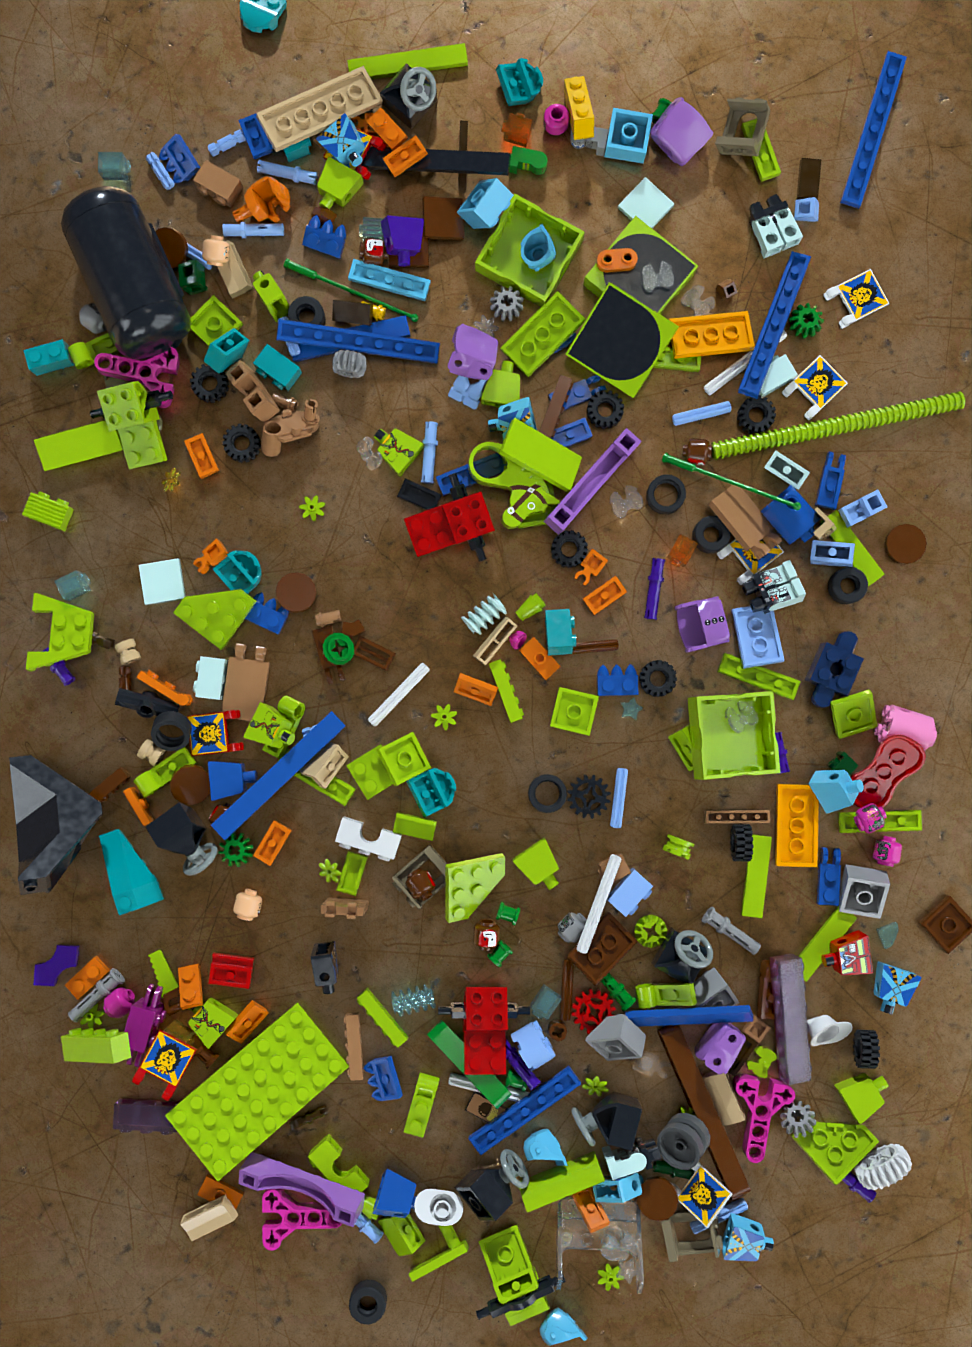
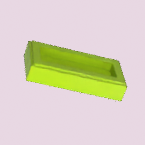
(352, 873)

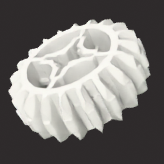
(883, 1166)

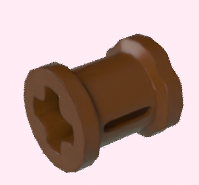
(553, 1034)
(206, 1055)

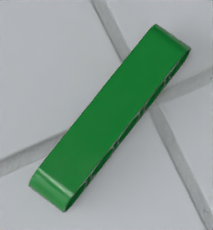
(453, 1048)

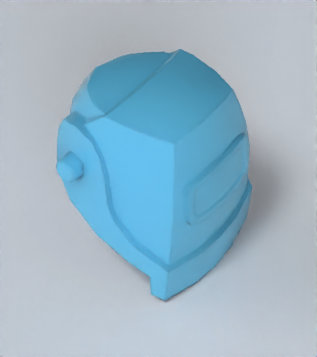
(537, 248)
(544, 1146)
(560, 1328)

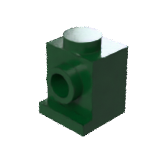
(192, 277)
(843, 762)

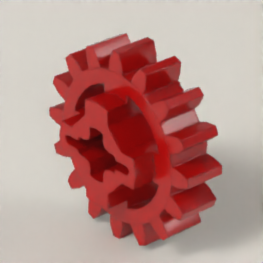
(586, 1014)

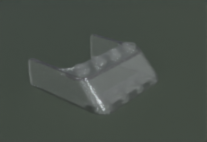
(574, 1233)

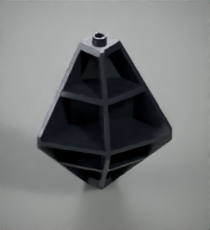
(50, 822)

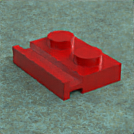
(231, 970)

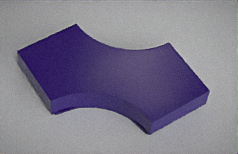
(48, 972)

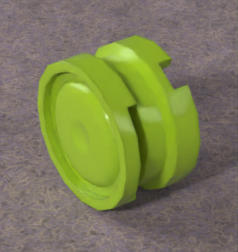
(678, 847)

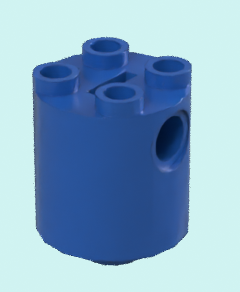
(790, 522)

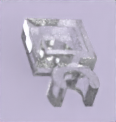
(649, 1064)

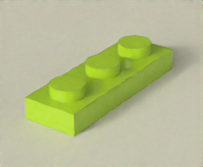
(766, 161)

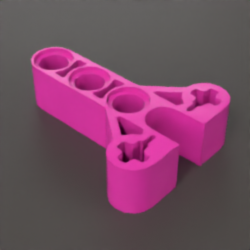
(156, 364)
(772, 1103)
(283, 1227)

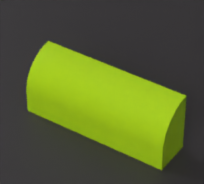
(77, 445)
(562, 1181)

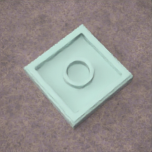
(646, 203)
(162, 581)

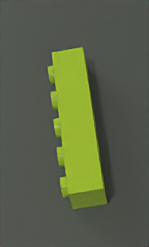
(506, 690)
(382, 1017)

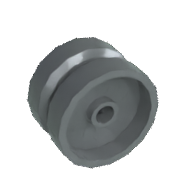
(683, 1141)

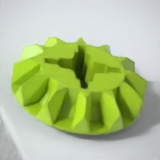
(648, 921)

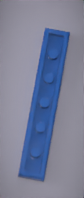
(393, 327)
(688, 1016)
(524, 1110)

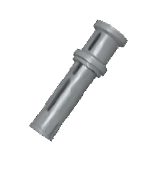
(723, 925)
(103, 988)

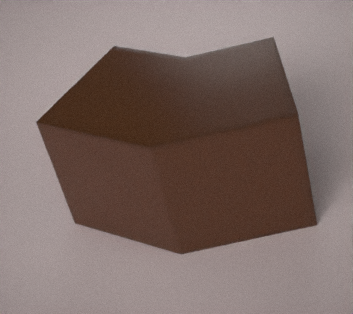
(324, 214)
(730, 285)
(353, 629)

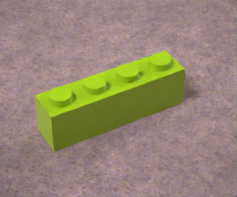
(96, 1046)

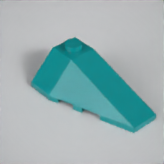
(128, 875)

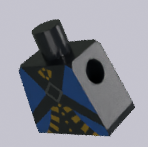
(325, 966)

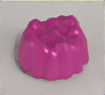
(517, 639)

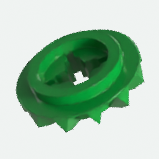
(342, 641)

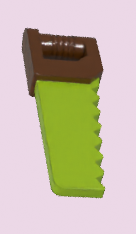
(166, 980)

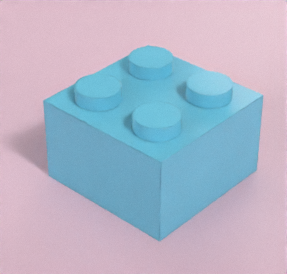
(628, 135)
(485, 204)

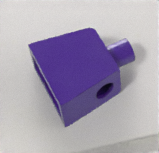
(402, 237)

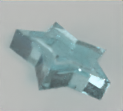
(631, 709)

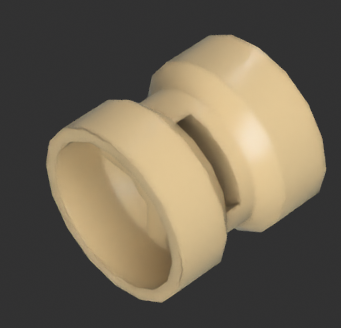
(127, 651)
(153, 754)

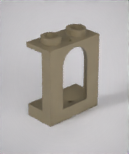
(743, 146)
(401, 877)
(677, 1248)

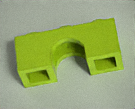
(324, 1157)

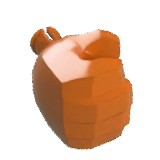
(262, 200)

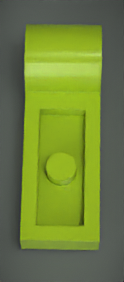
(85, 353)
(293, 711)
(161, 774)
(665, 994)
(421, 1105)

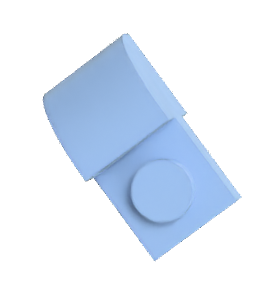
(862, 508)

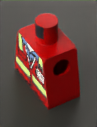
(850, 954)

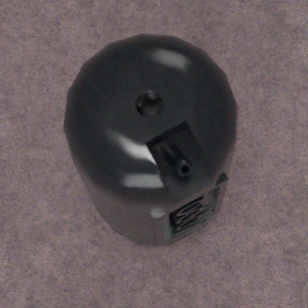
(126, 272)

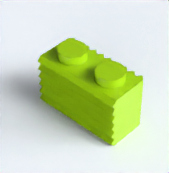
(49, 512)

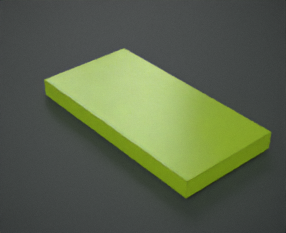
(542, 334)
(540, 455)

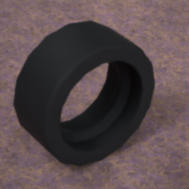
(677, 483)
(169, 743)
(562, 793)

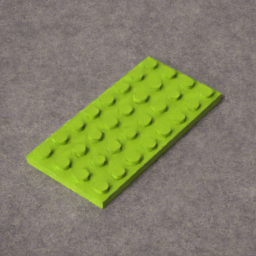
(257, 1091)

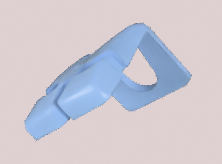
(467, 392)

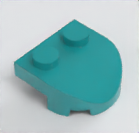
(261, 13)
(519, 81)
(239, 571)
(432, 790)

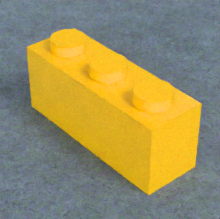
(579, 107)

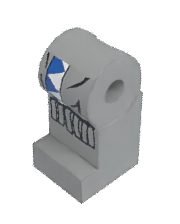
(597, 142)

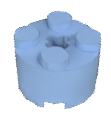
(533, 1045)

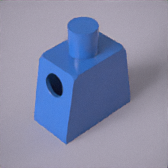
(229, 779)
(394, 1196)

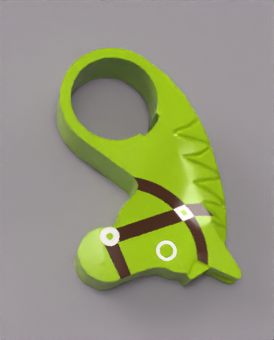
(527, 490)

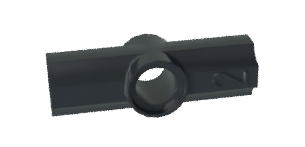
(145, 704)

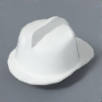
(827, 1031)
(438, 1207)

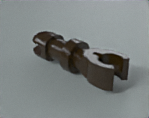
(104, 642)
(308, 1118)

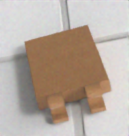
(745, 521)
(245, 682)
(344, 906)

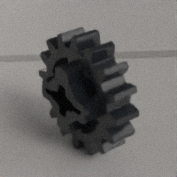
(597, 798)

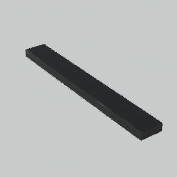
(447, 161)

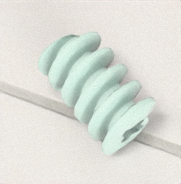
(484, 615)

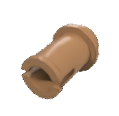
(285, 402)
(328, 618)

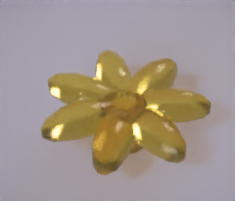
(171, 480)

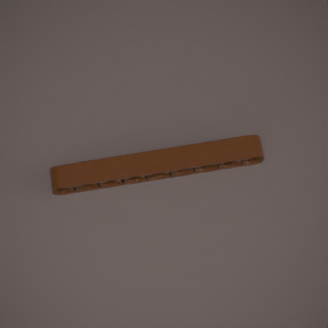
(704, 1109)

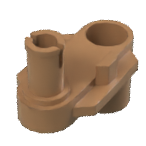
(289, 427)

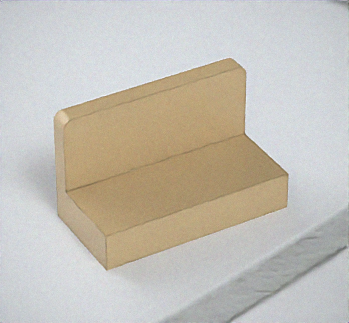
(826, 528)
(325, 764)

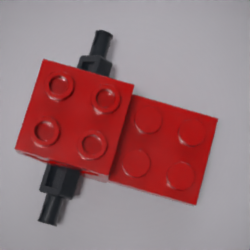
(451, 523)
(484, 1027)

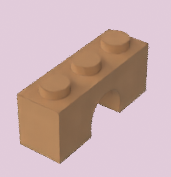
(257, 397)

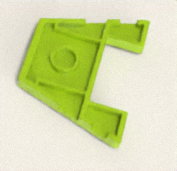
(69, 632)

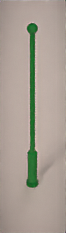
(313, 274)
(692, 467)

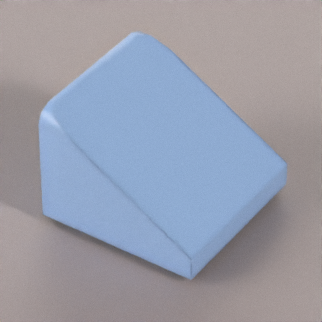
(806, 209)

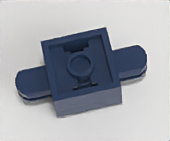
(834, 669)

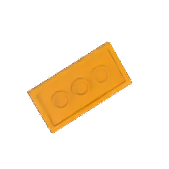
(712, 335)
(796, 826)

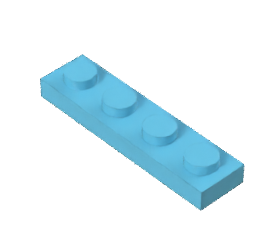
(389, 280)

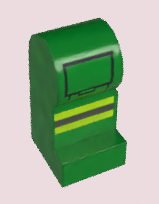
(528, 160)

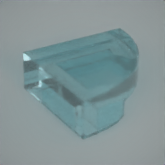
(888, 934)

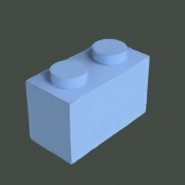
(832, 553)
(629, 893)

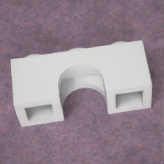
(351, 835)

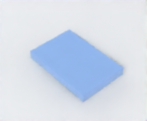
(757, 637)

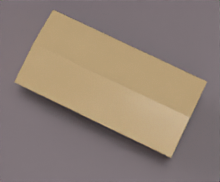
(235, 274)
(498, 644)
(724, 1098)
(208, 1217)

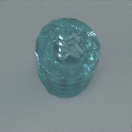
(413, 1000)

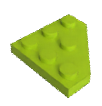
(216, 614)
(470, 883)
(836, 1147)

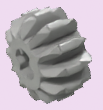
(511, 298)
(349, 364)
(792, 1114)

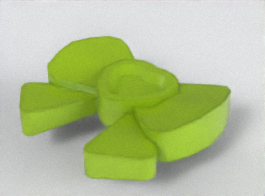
(760, 1068)

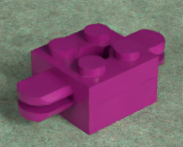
(144, 1023)

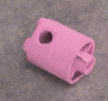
(907, 723)

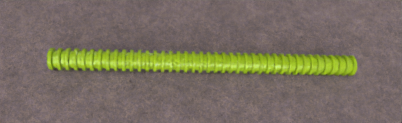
(838, 425)

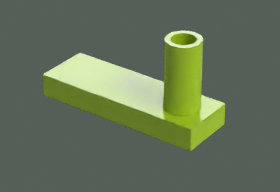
(455, 1249)

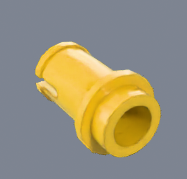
(378, 311)

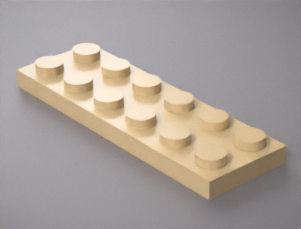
(318, 108)

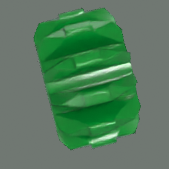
(811, 315)
(237, 858)

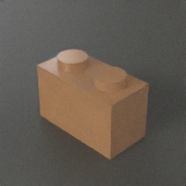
(218, 184)

